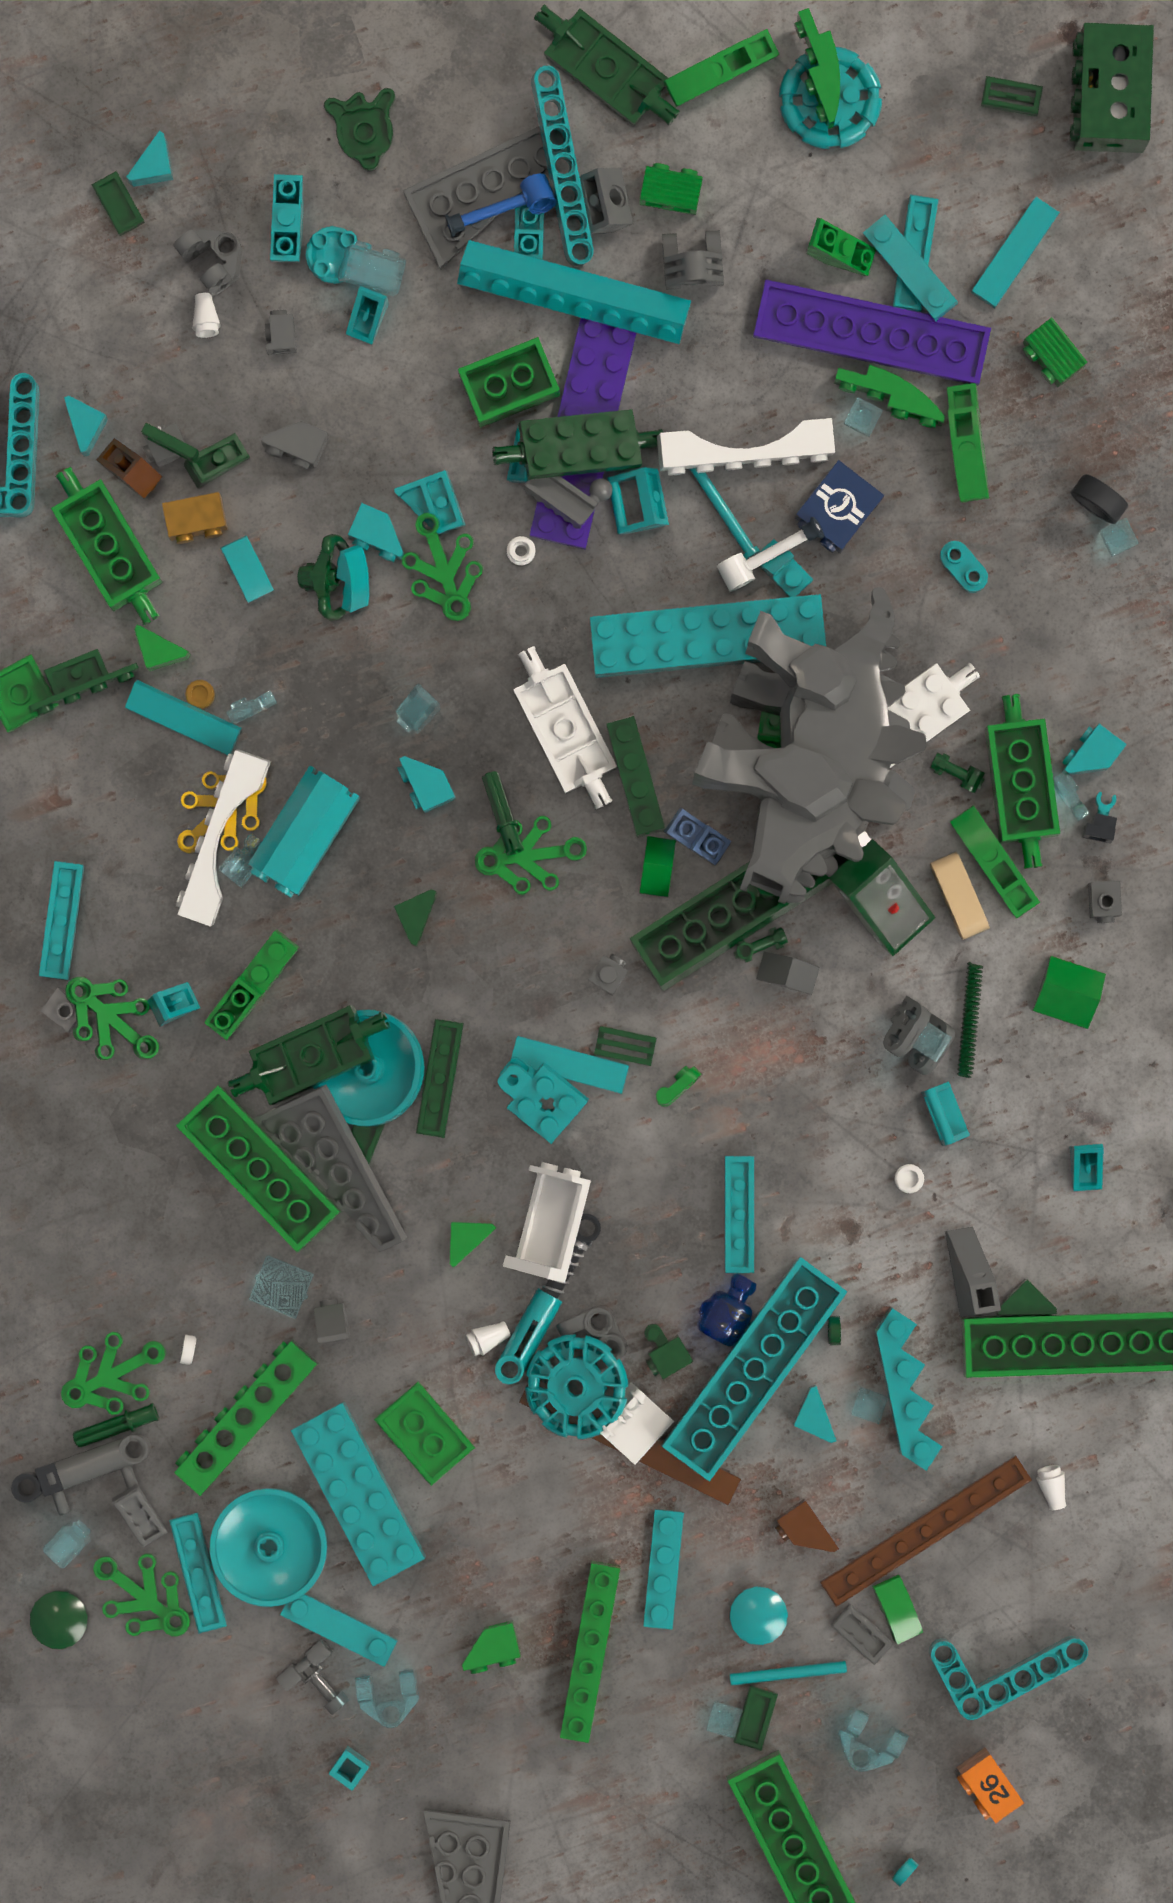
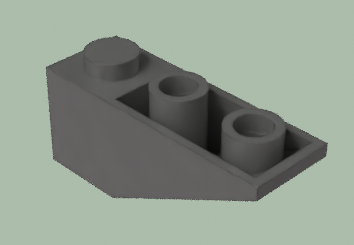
(971, 1273)

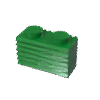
(671, 189)
(1054, 353)

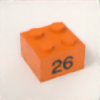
(993, 1790)

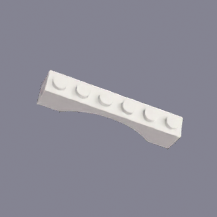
(686, 451)
(203, 894)

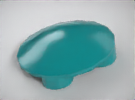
(326, 252)
(758, 1615)

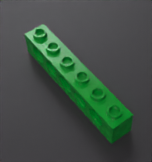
(201, 1478)
(590, 1651)

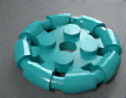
(849, 102)
(590, 1376)

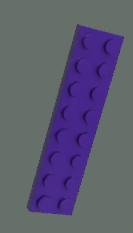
(871, 332)
(591, 386)

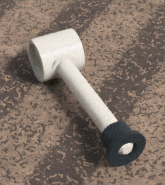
(738, 571)

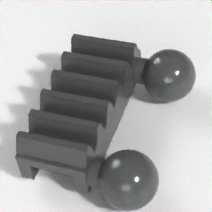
(567, 499)

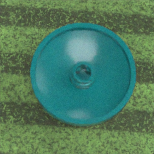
(383, 1086)
(268, 1547)

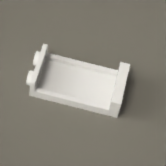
(551, 1223)

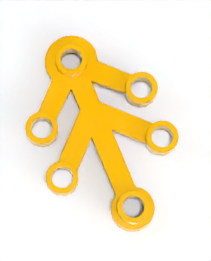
(210, 801)

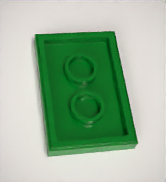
(424, 1433)

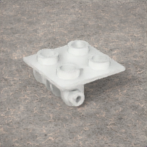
(637, 1426)

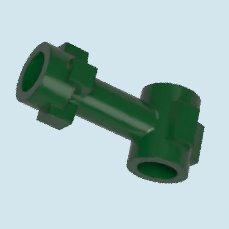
(971, 779)
(746, 950)

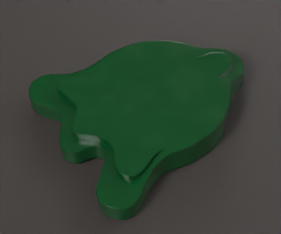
(363, 127)

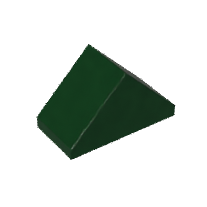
(415, 913)
(1026, 1300)

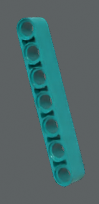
(564, 151)

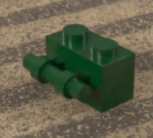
(668, 1355)

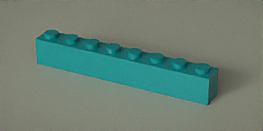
(573, 292)

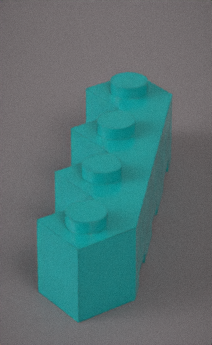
(900, 1373)

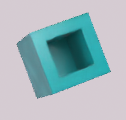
(349, 1768)

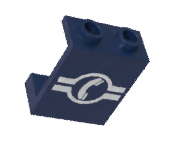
(839, 506)

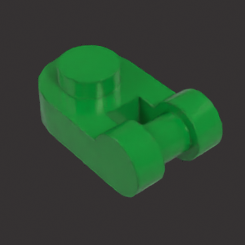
(685, 1079)

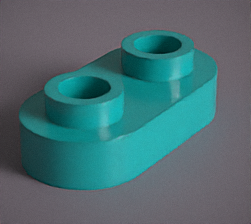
(961, 568)

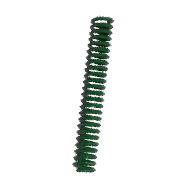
(968, 1027)

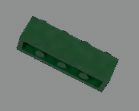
(635, 776)

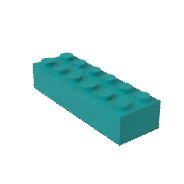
(358, 1493)

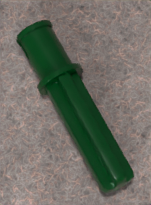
(502, 813)
(116, 1425)

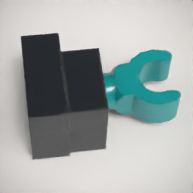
(1102, 825)

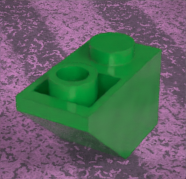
(494, 1645)

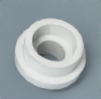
(514, 544)

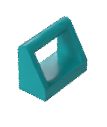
(650, 497)
(945, 1114)

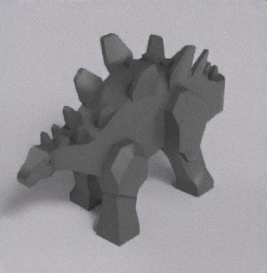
(832, 753)

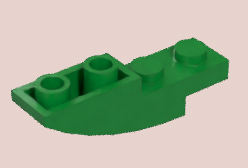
(721, 67)
(825, 77)
(903, 397)
(967, 442)
(994, 861)
(251, 985)

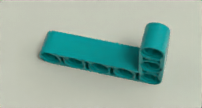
(21, 459)
(1006, 1677)

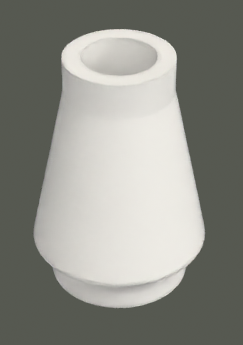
(205, 316)
(485, 1338)
(1052, 1484)

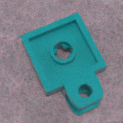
(531, 1087)

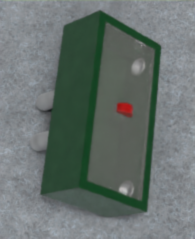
(882, 898)

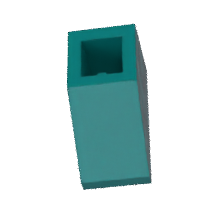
(375, 530)
(1096, 753)
(428, 783)

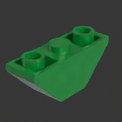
(840, 248)

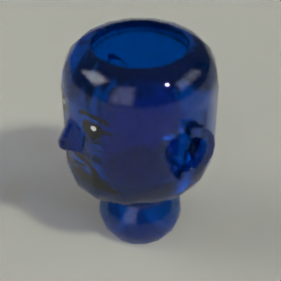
(727, 1314)

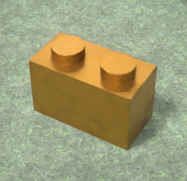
(195, 517)

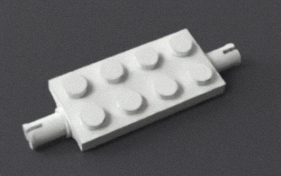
(934, 700)
(565, 728)

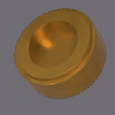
(200, 694)

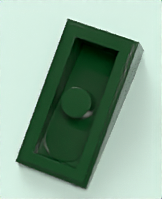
(216, 460)

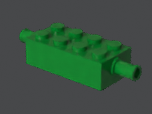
(107, 545)
(1022, 781)

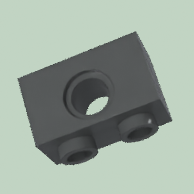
(606, 200)

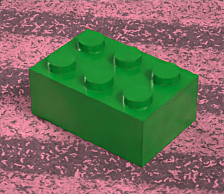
(509, 382)

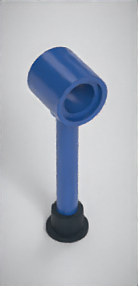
(535, 194)

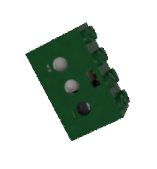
(1115, 103)

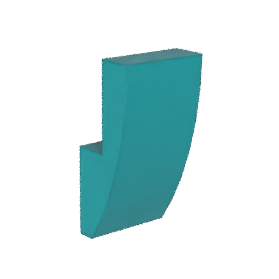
(528, 233)
(246, 569)
(354, 572)

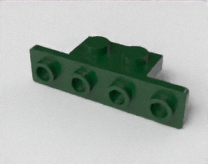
(79, 676)

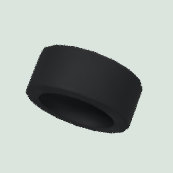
(1099, 499)

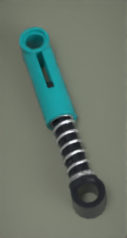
(541, 1311)

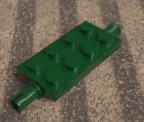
(606, 66)
(578, 444)
(310, 1055)

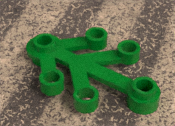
(444, 571)
(526, 857)
(107, 1015)
(108, 1376)
(146, 1598)

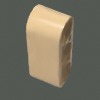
(959, 895)

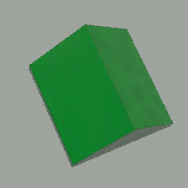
(1069, 992)

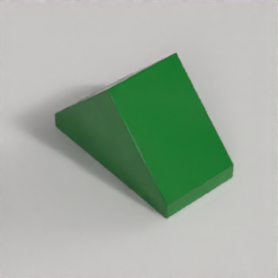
(158, 651)
(657, 866)
(466, 1238)

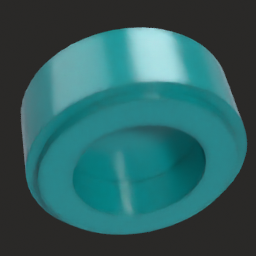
(905, 1871)

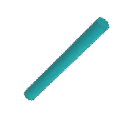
(788, 1673)

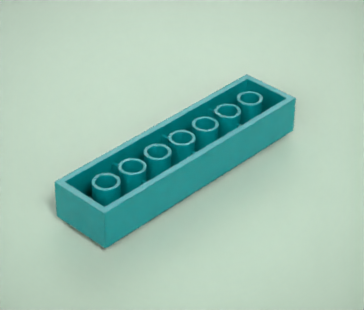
(696, 635)
(754, 1368)

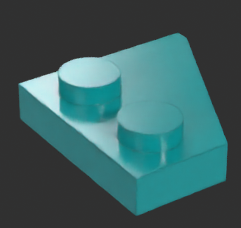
(435, 496)

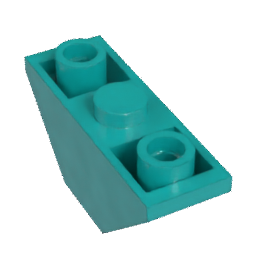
(287, 218)

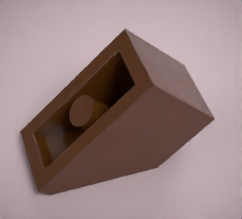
(129, 468)
(804, 1528)

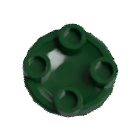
(58, 1619)

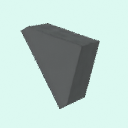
(788, 972)

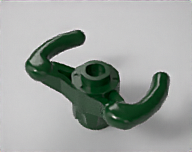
(321, 576)

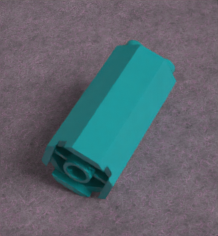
(303, 832)

